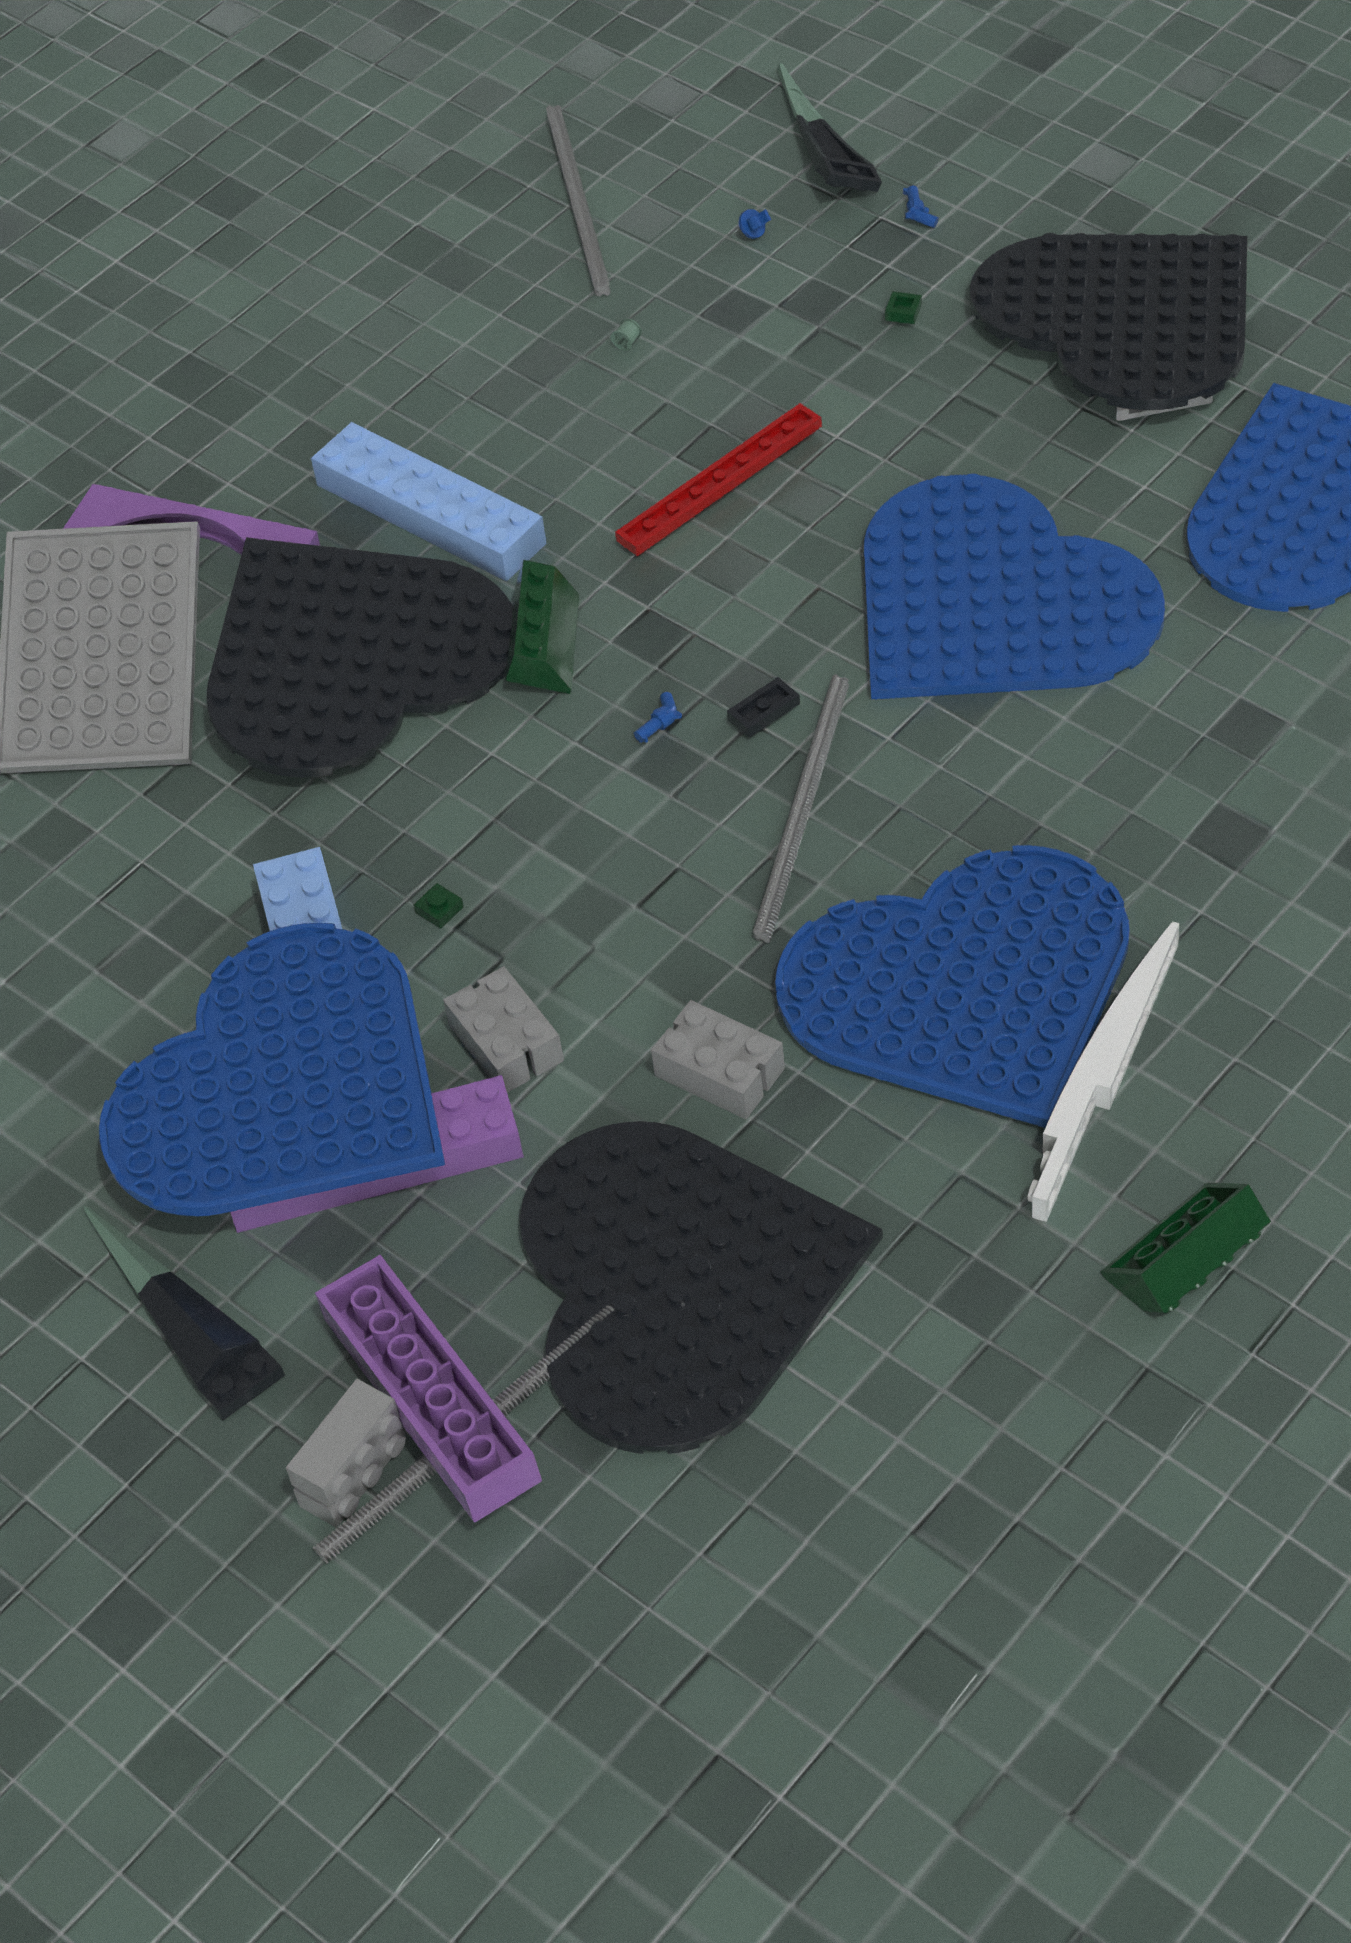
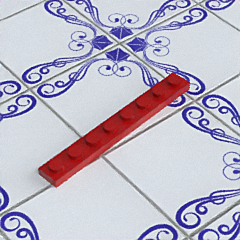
(718, 479)

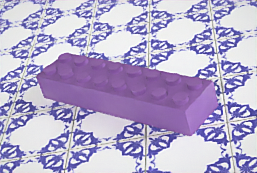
(474, 1134)
(432, 1387)

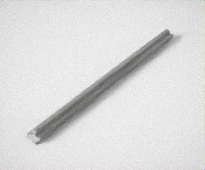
(578, 201)
(800, 809)
(423, 1468)

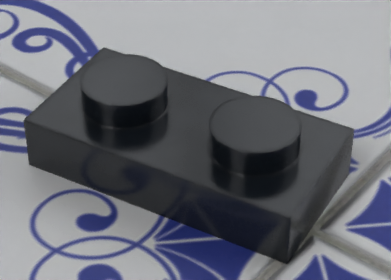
(763, 707)

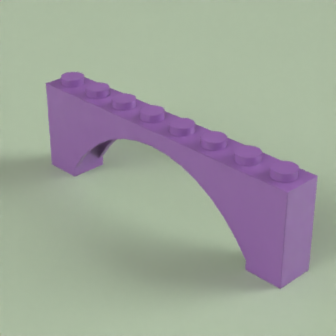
(119, 507)

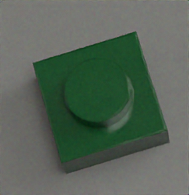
(903, 307)
(438, 905)

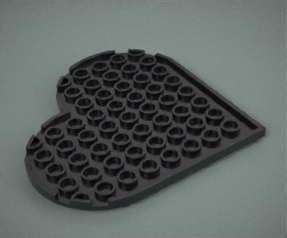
(1125, 313)
(340, 644)
(706, 1272)

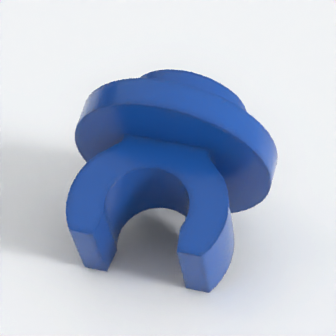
(753, 223)

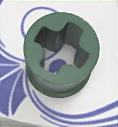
(626, 334)

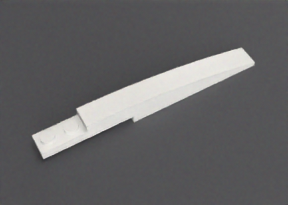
(1100, 1071)

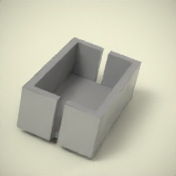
(500, 1025)
(718, 1059)
(346, 1453)

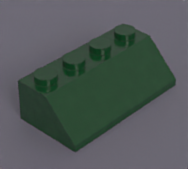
(543, 629)
(1187, 1246)

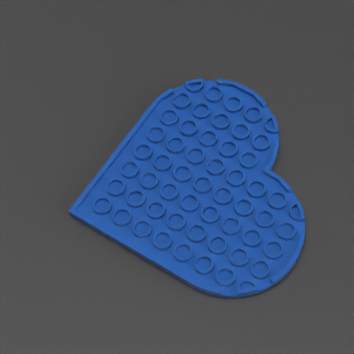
(1280, 507)
(988, 598)
(969, 990)
(287, 1087)

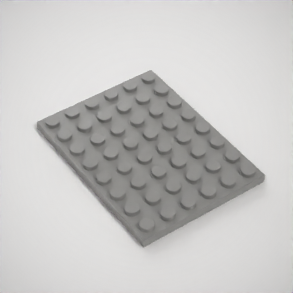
(98, 647)

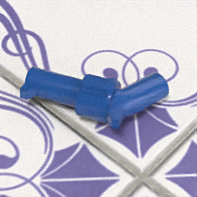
(916, 209)
(660, 718)

